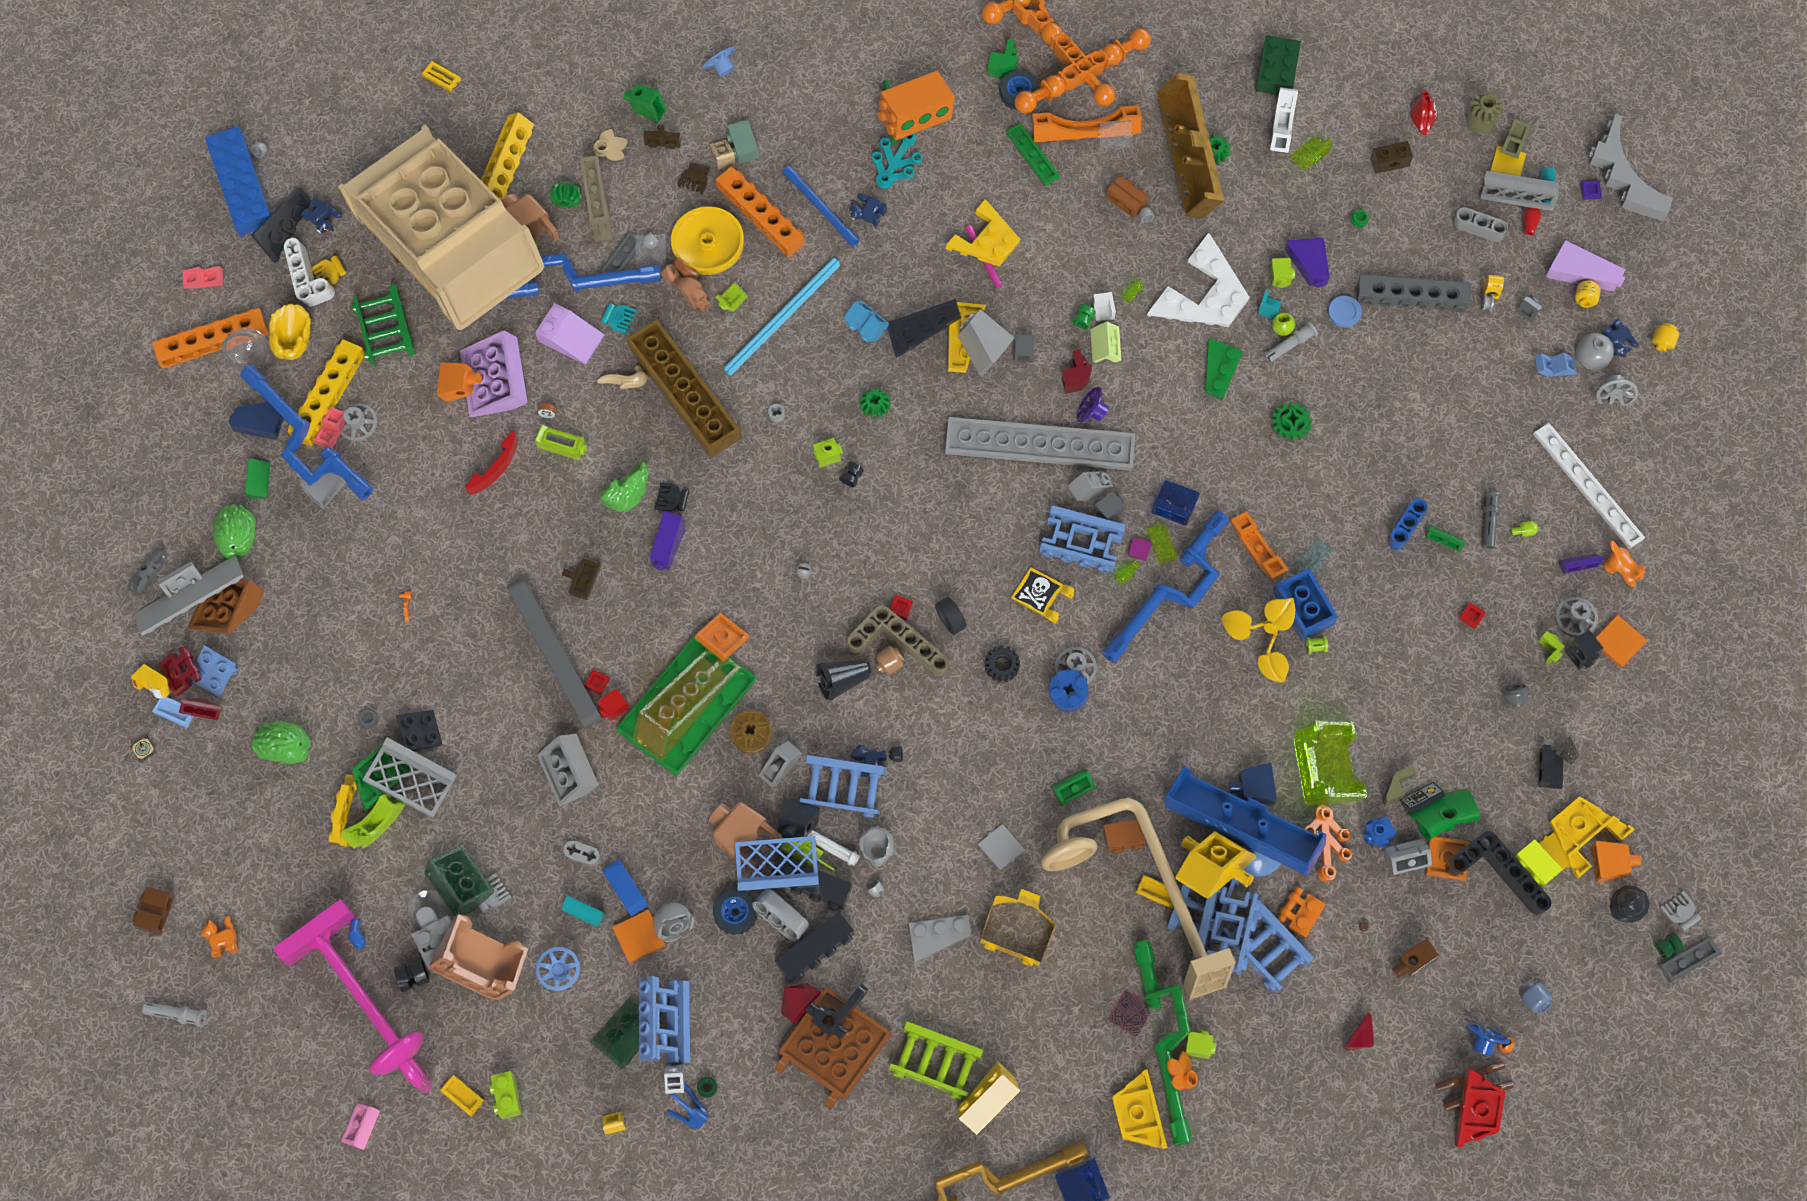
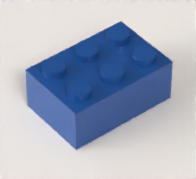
(1312, 607)

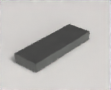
(622, 255)
(1689, 959)

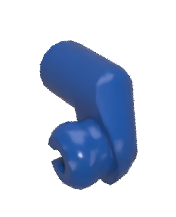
(355, 935)

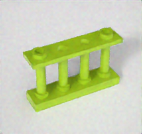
(951, 1047)

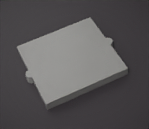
(1001, 847)

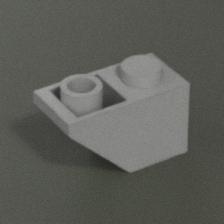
(1090, 485)

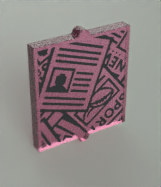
(1130, 1014)

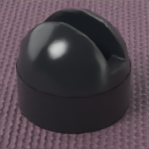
(896, 754)

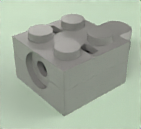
(431, 933)

